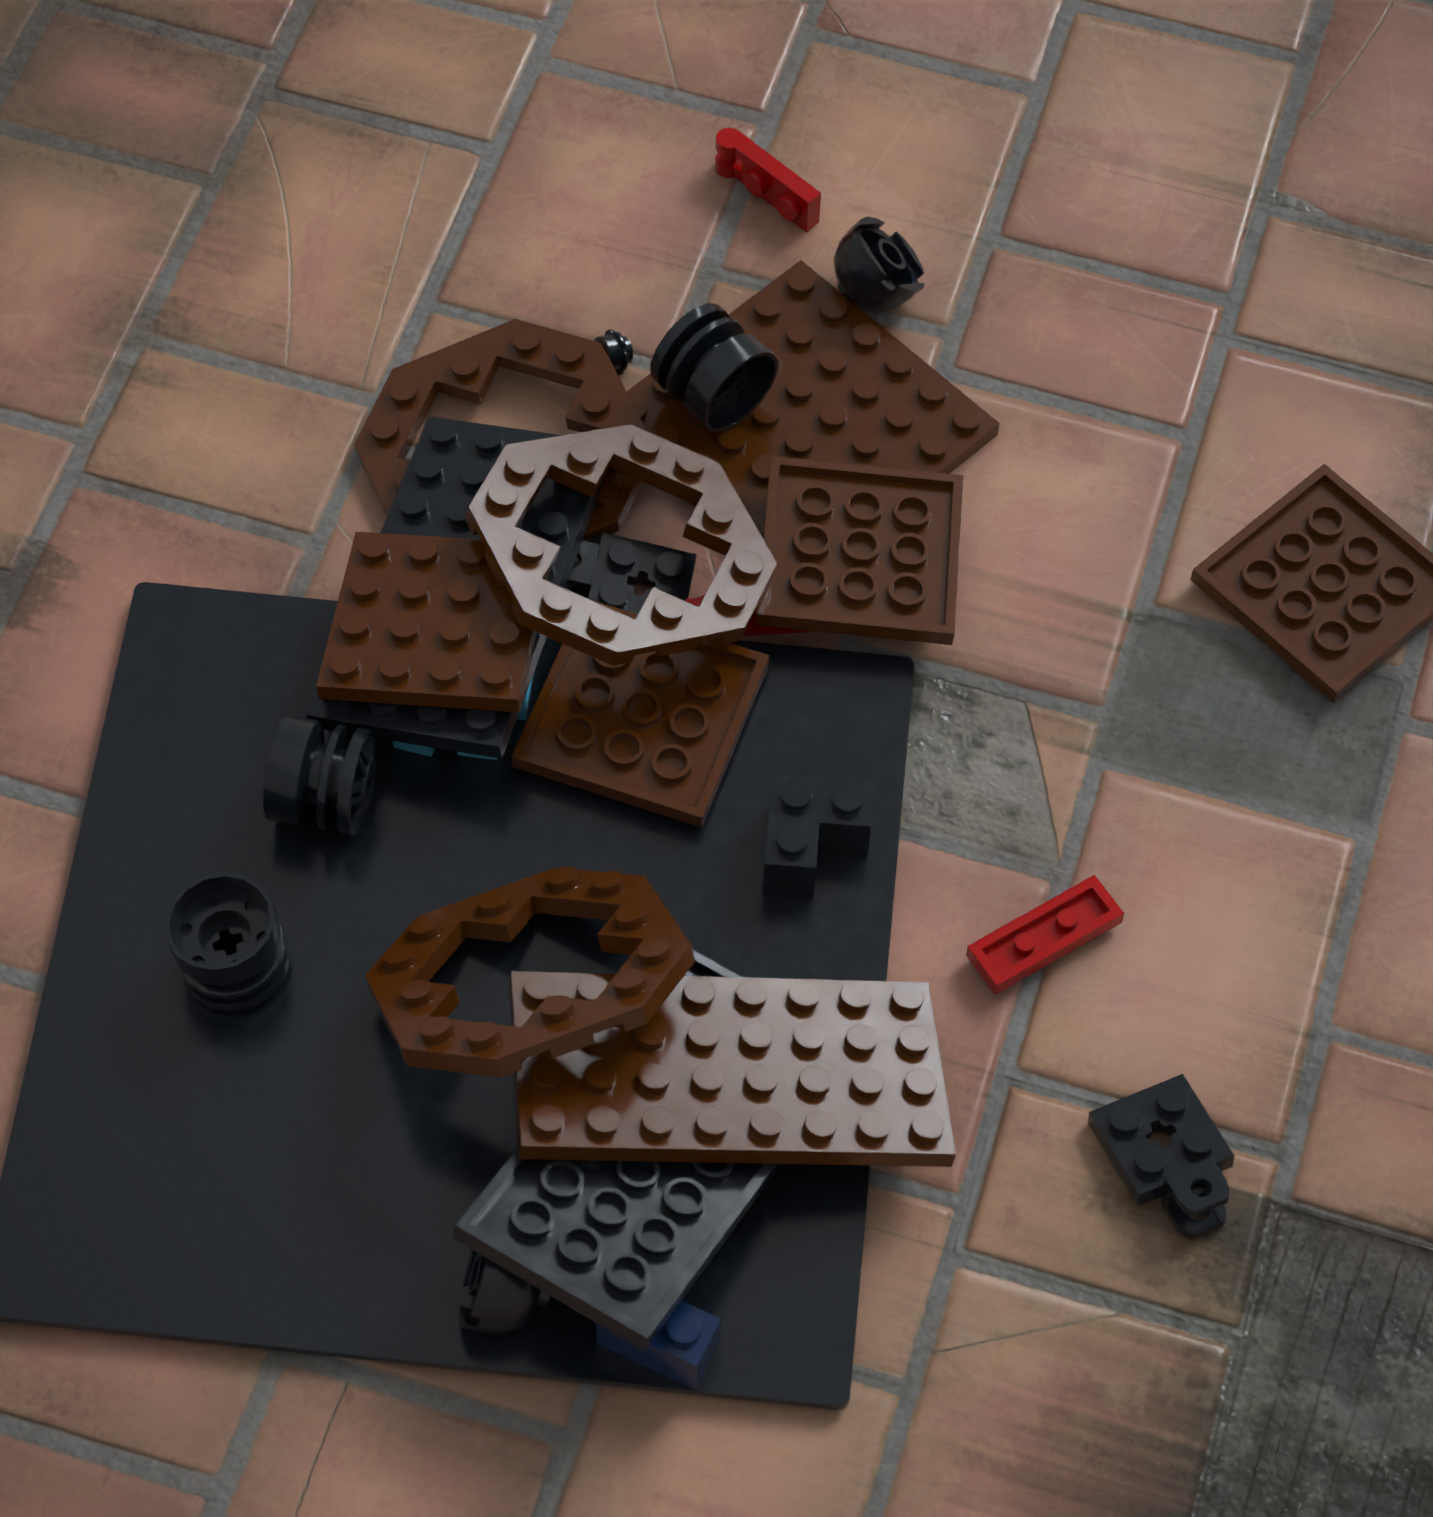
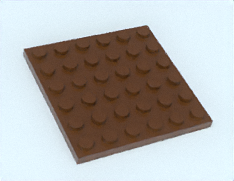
(837, 396)

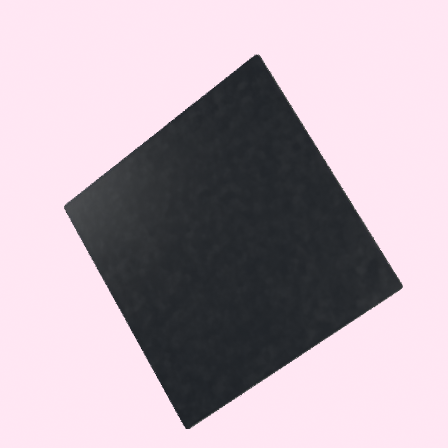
(281, 1158)

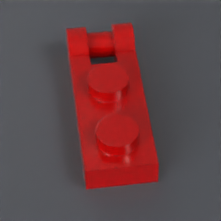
(767, 178)

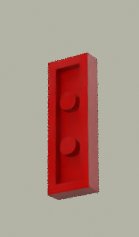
(1044, 934)

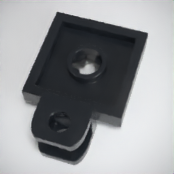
(610, 566)
(1183, 1173)

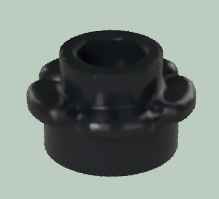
(618, 349)

